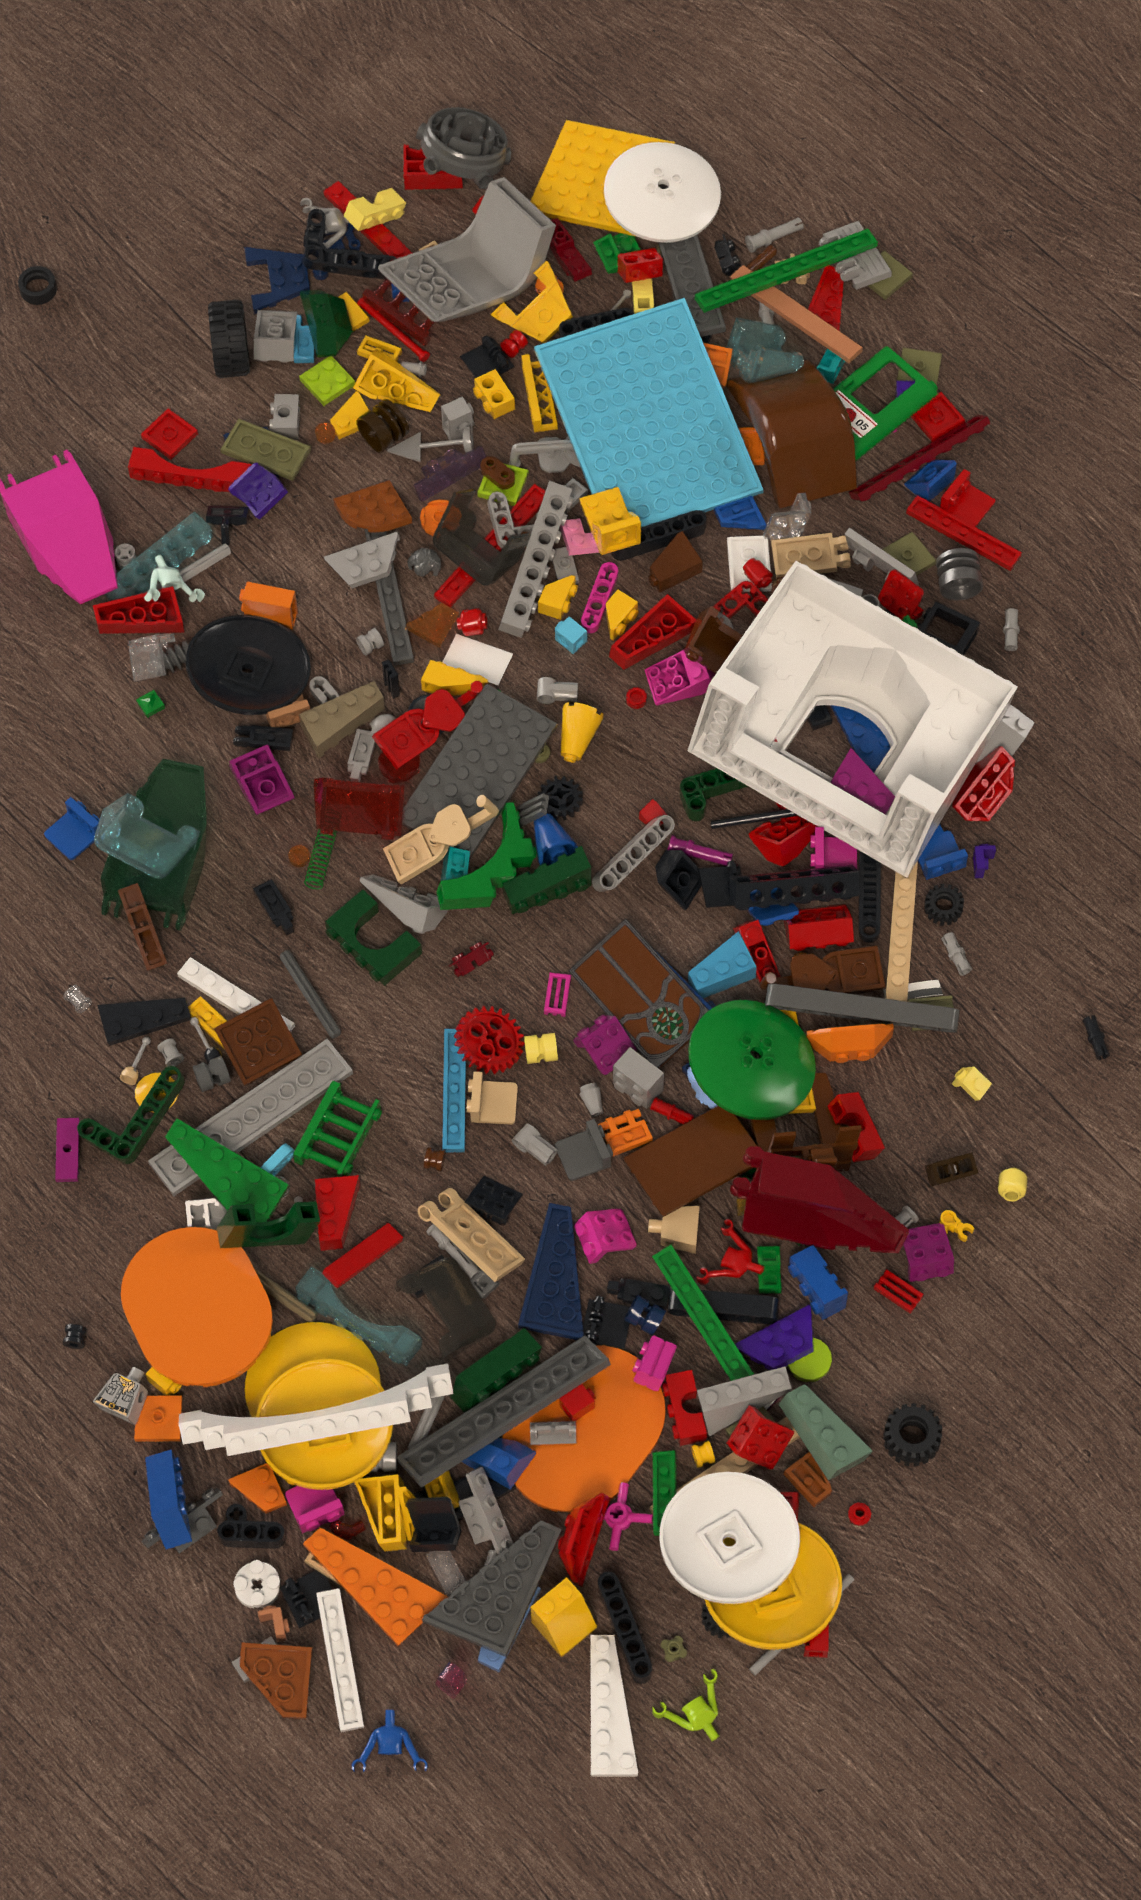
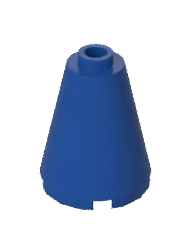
(552, 840)

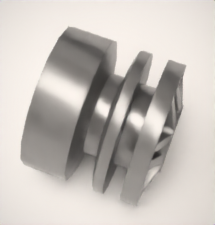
(959, 574)

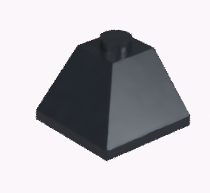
(678, 877)

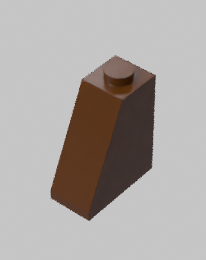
(675, 564)

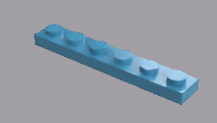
(453, 1095)

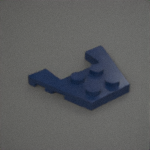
(286, 276)

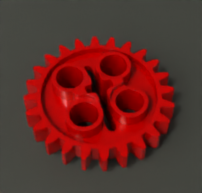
(489, 1040)

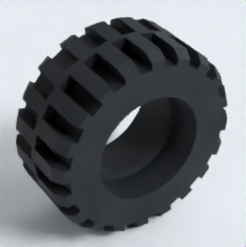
(228, 338)

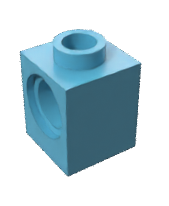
(570, 635)

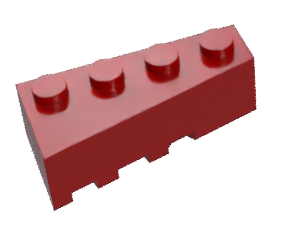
(139, 616)
(653, 632)

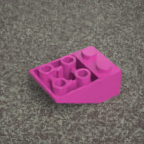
(677, 679)

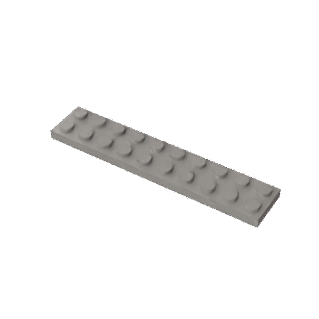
(259, 1110)

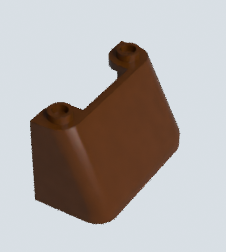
(711, 640)

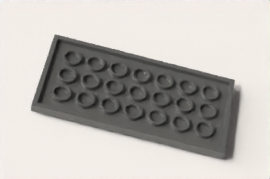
(482, 757)

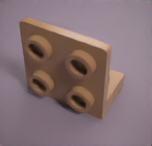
(289, 714)

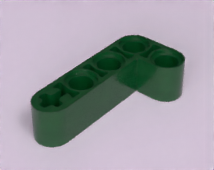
(702, 791)

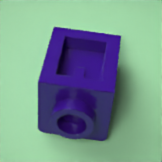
(980, 858)

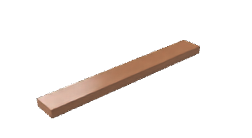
(805, 320)

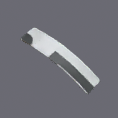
(923, 989)

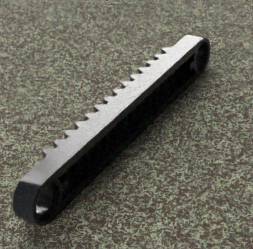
(869, 897)

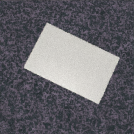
(477, 658)

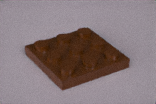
(258, 1042)

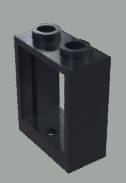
(956, 618)

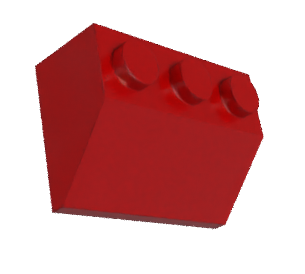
(820, 927)

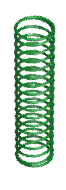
(323, 853)

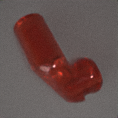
(347, 1531)

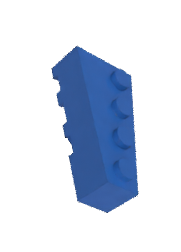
(168, 1498)

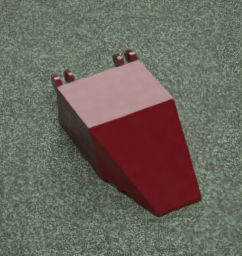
(812, 1206)

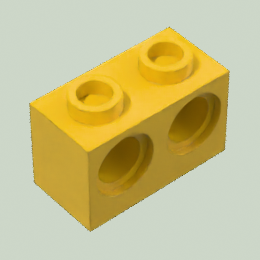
(496, 393)

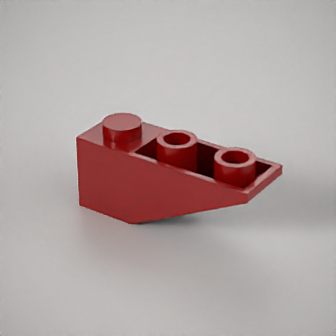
(758, 948)

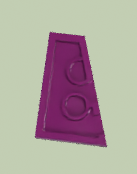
(860, 781)

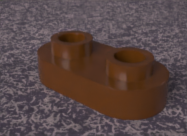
(496, 471)

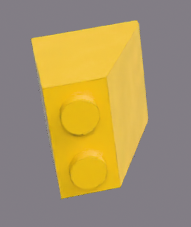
(563, 1617)

